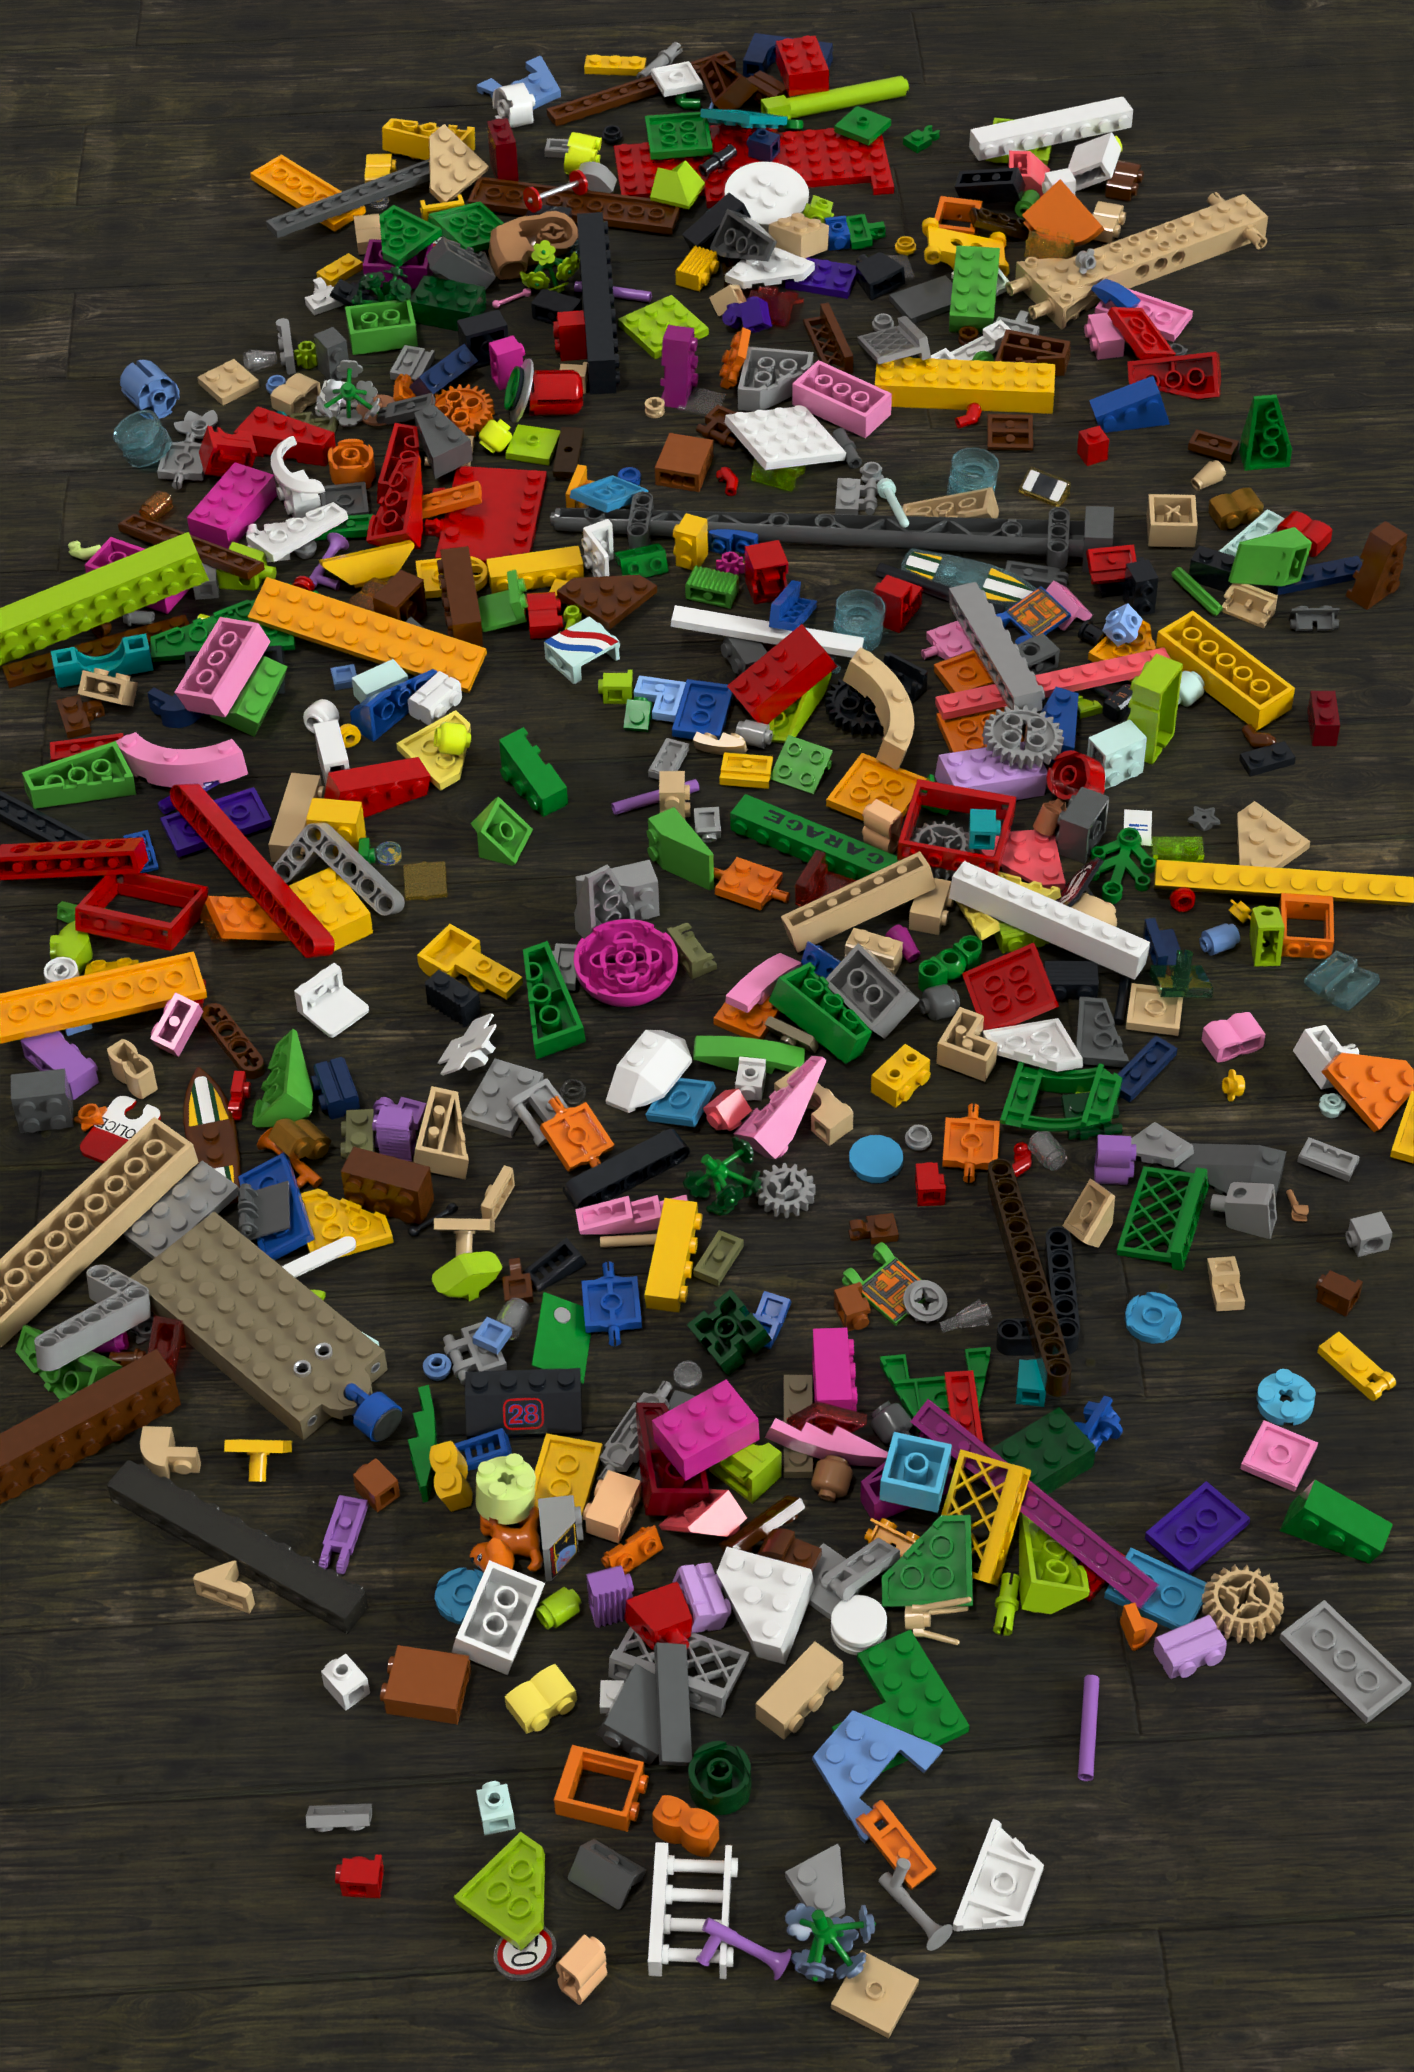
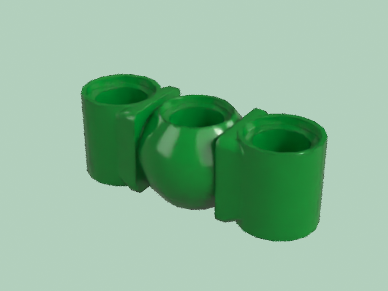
(950, 963)

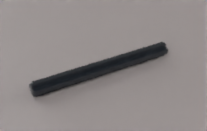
(928, 586)

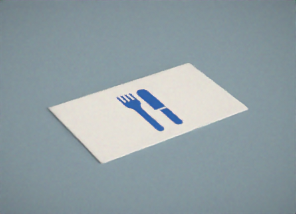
(1141, 822)

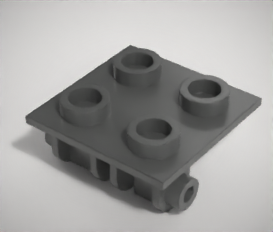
(263, 1210)

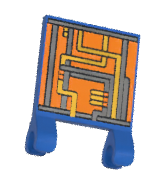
(1035, 614)

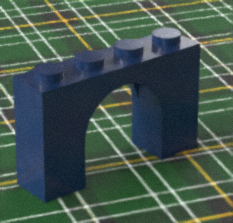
(762, 53)

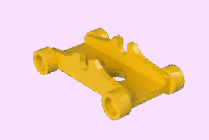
(943, 244)

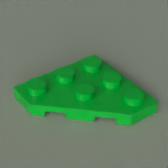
(404, 235)
(933, 1567)

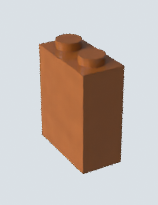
(684, 462)
(426, 1684)

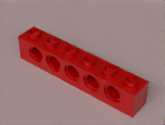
(72, 858)

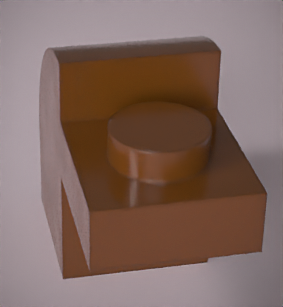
(783, 1546)

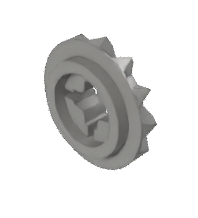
(932, 1293)

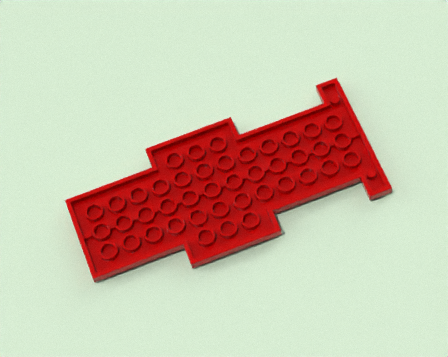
(816, 155)

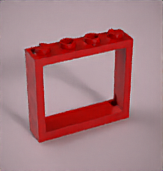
(960, 800)
(94, 919)

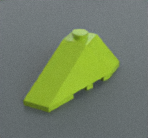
(796, 715)
(1047, 1571)

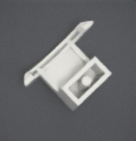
(295, 488)

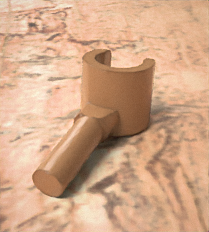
(1298, 1212)

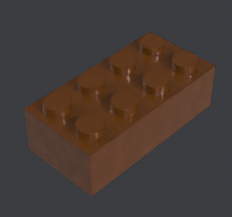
(460, 595)

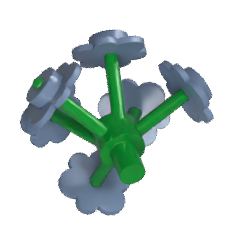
(833, 1932)

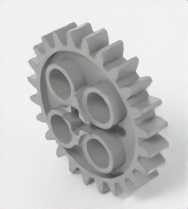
(1004, 733)

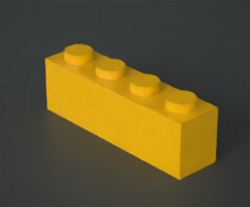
(536, 568)
(672, 1255)

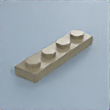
(797, 1397)

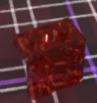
(778, 303)

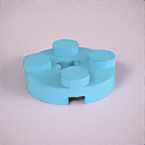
(1289, 1384)

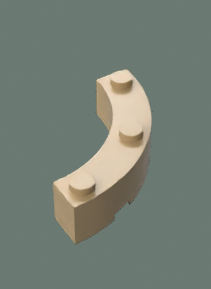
(892, 704)

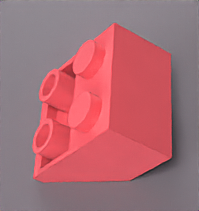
(1031, 169)

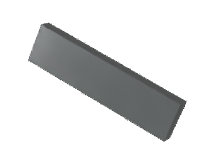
(672, 1704)

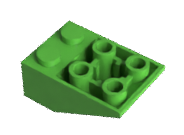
(1271, 559)

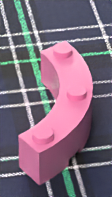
(182, 766)

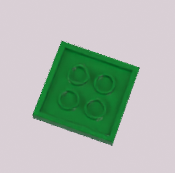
(678, 135)
(467, 225)

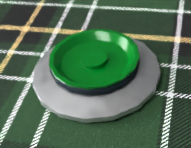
(519, 389)

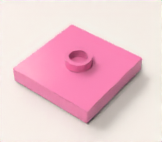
(1279, 1456)

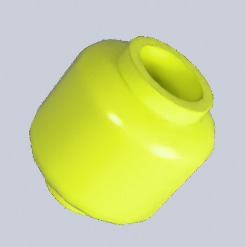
(495, 436)
(451, 738)

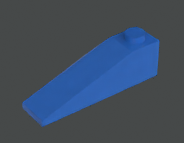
(386, 708)

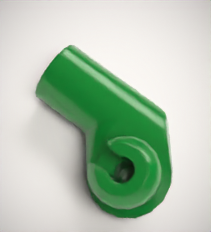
(687, 103)

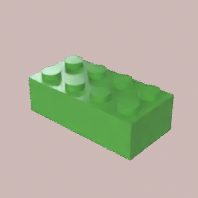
(974, 287)

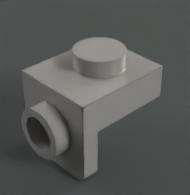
(707, 823)

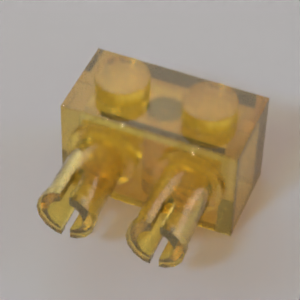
(1044, 245)

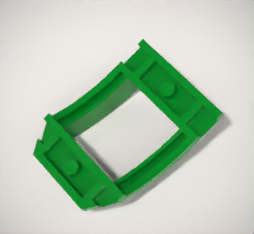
(1028, 1081)

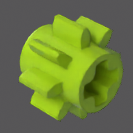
(306, 355)

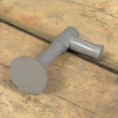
(936, 1933)

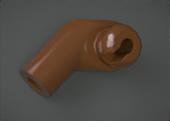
(1257, 739)

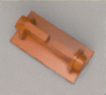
(636, 1550)

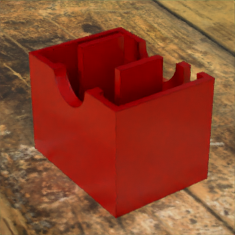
(222, 449)
(765, 571)

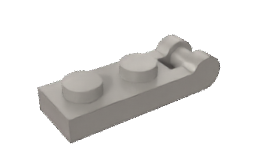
(285, 345)
(860, 1568)

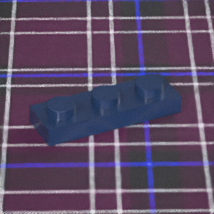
(1145, 1067)

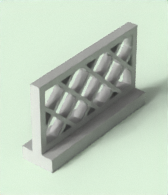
(896, 342)
(702, 1694)

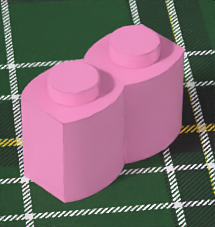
(1233, 1036)

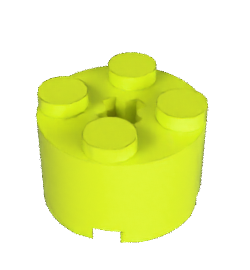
(581, 149)

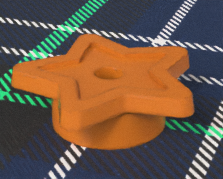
(90, 1115)

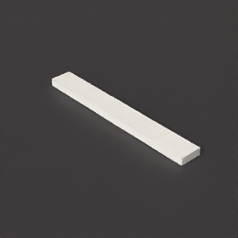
(758, 630)

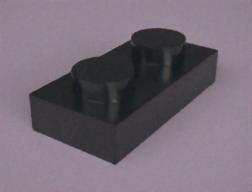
(1267, 758)

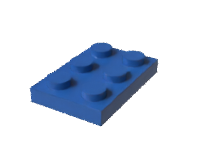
(702, 709)

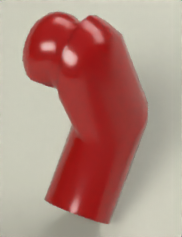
(972, 416)
(727, 475)

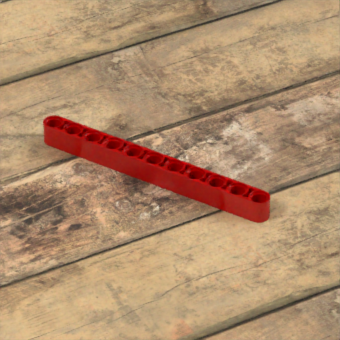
(252, 871)

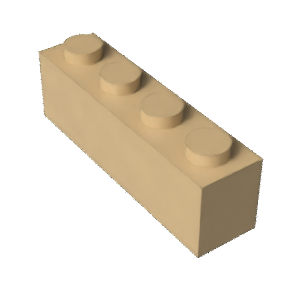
(293, 812)

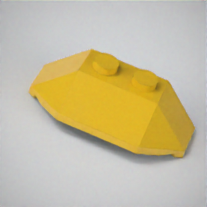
(364, 565)

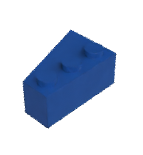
(1063, 707)

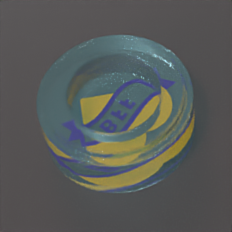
(389, 853)

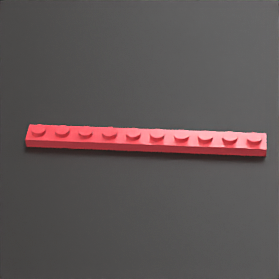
(1071, 679)

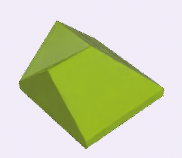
(677, 186)

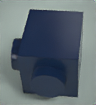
(763, 145)

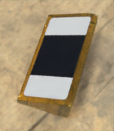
(1045, 487)

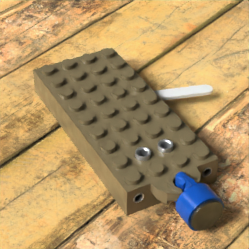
(271, 1329)

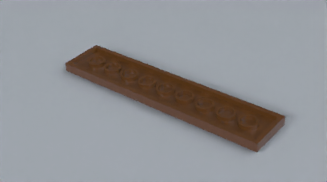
(617, 209)

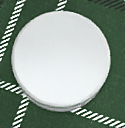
(858, 1624)

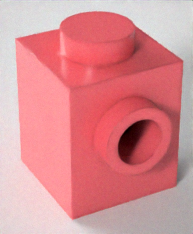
(727, 1110)

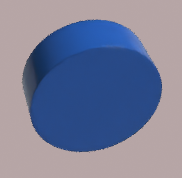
(630, 474)

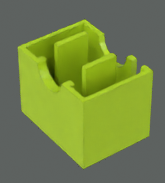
(750, 1470)

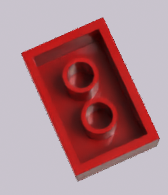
(802, 65)

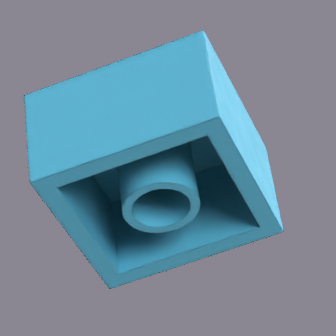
(915, 1472)

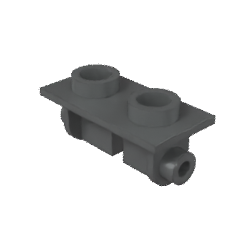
(1324, 617)

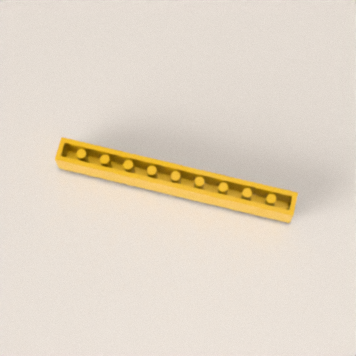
(1274, 881)

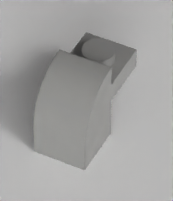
(598, 177)

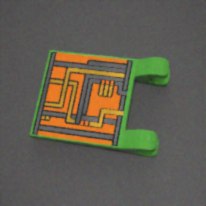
(886, 1285)

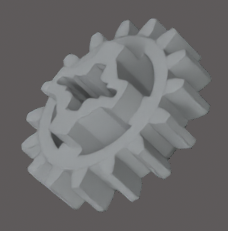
(786, 1190)

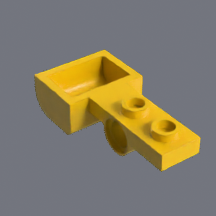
(461, 953)

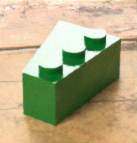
(1336, 1523)

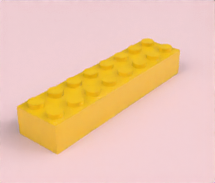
(961, 382)

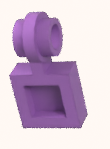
(417, 1107)

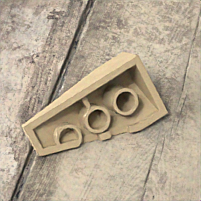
(969, 504)

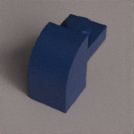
(171, 709)

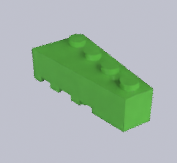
(80, 778)

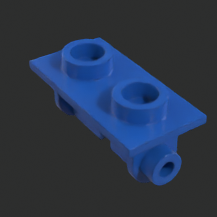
(822, 960)

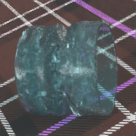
(972, 470)
(860, 615)

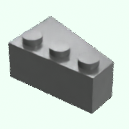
(460, 263)
(442, 441)

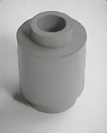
(754, 733)

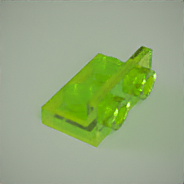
(781, 478)

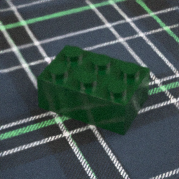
(445, 301)
(1050, 1449)

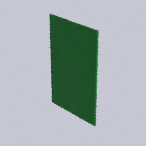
(558, 1343)

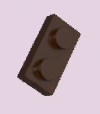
(1213, 445)

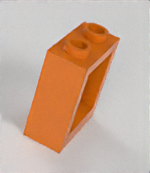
(957, 209)
(1318, 908)
(606, 1764)

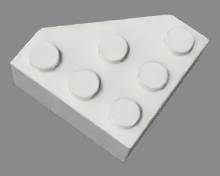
(766, 1599)

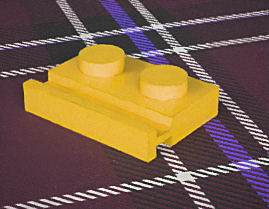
(746, 770)

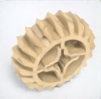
(1252, 1618)

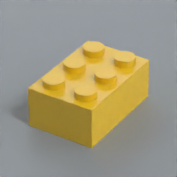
(335, 906)

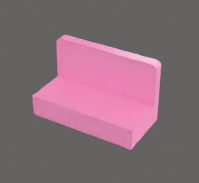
(1069, 602)

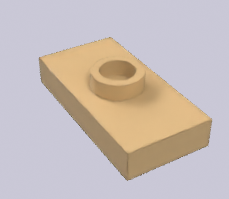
(498, 1193)

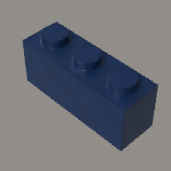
(444, 372)

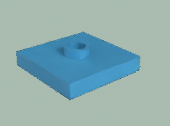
(683, 1103)

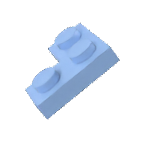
(664, 693)

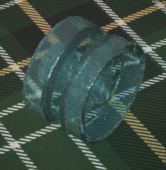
(142, 438)

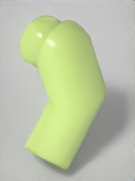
(82, 553)

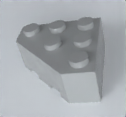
(769, 376)

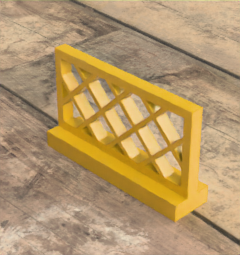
(1004, 1517)

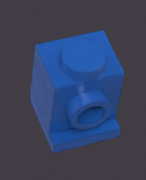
(838, 233)

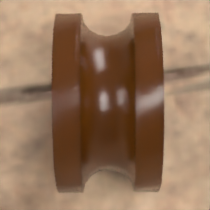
(967, 334)

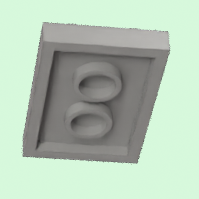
(489, 1104)

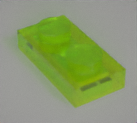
(1178, 849)

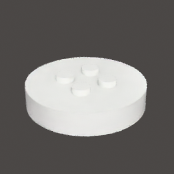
(768, 191)

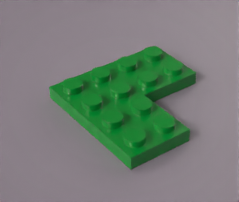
(910, 1693)

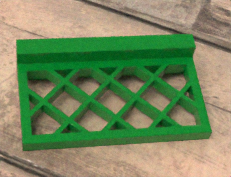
(1185, 1224)

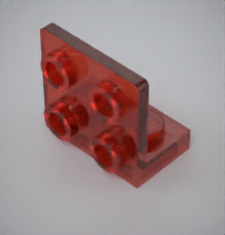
(817, 881)

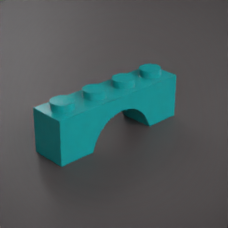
(128, 658)

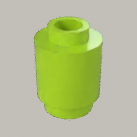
(558, 1608)

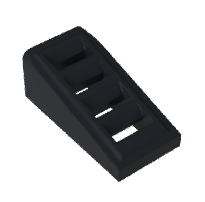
(556, 1254)

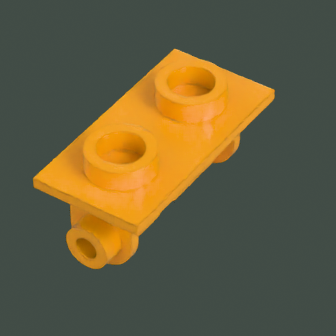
(887, 1532)

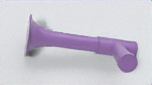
(337, 543)
(719, 1932)

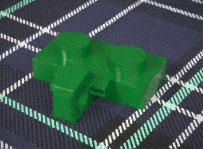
(862, 232)

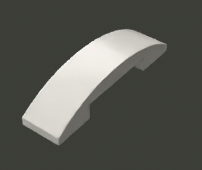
(988, 342)

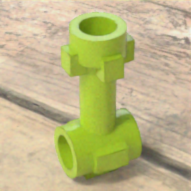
(572, 616)

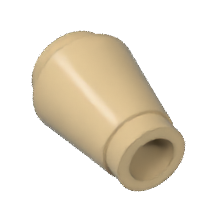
(1208, 475)

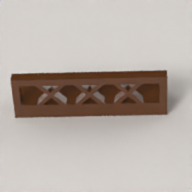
(836, 340)

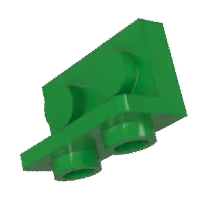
(643, 560)

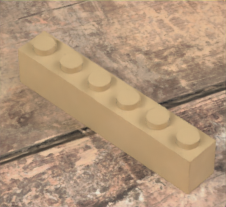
(859, 901)

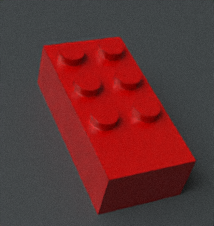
(782, 675)

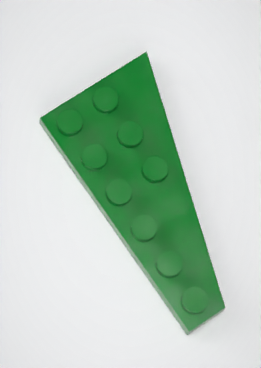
(176, 641)

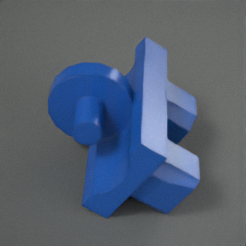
(1101, 1423)

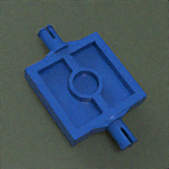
(611, 1304)

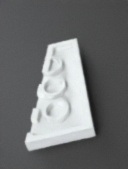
(297, 531)

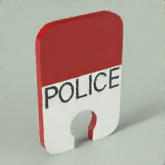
(117, 1129)

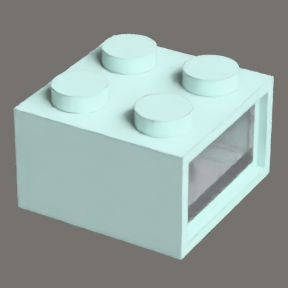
(1119, 751)

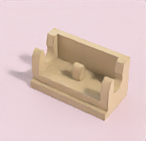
(1249, 604)

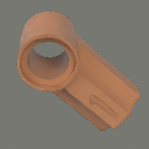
(1048, 815)

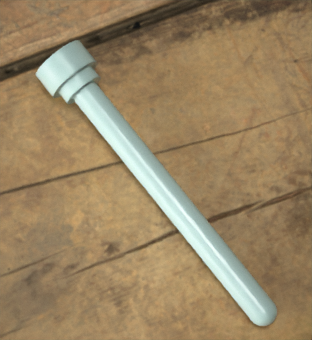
(887, 489)

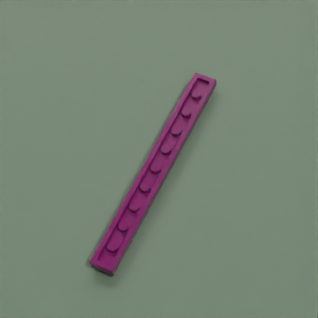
(1043, 1509)

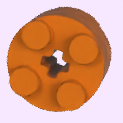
(351, 462)

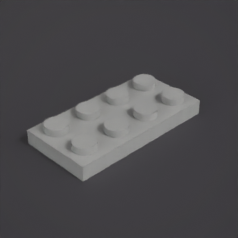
(181, 1209)
(1345, 1661)

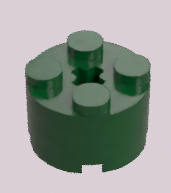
(719, 1778)

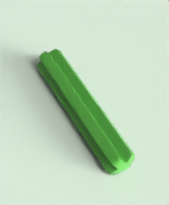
(1196, 591)

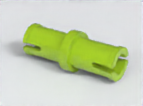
(1006, 1604)

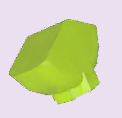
(72, 945)
(467, 1275)

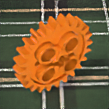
(466, 407)

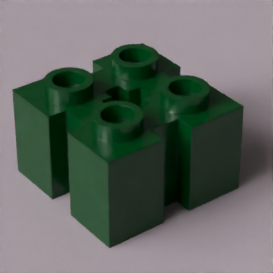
(729, 1348)

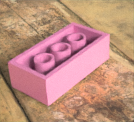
(842, 399)
(222, 666)

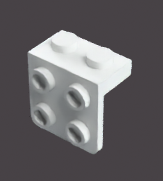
(598, 547)
(329, 1002)

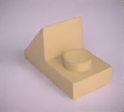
(222, 1586)

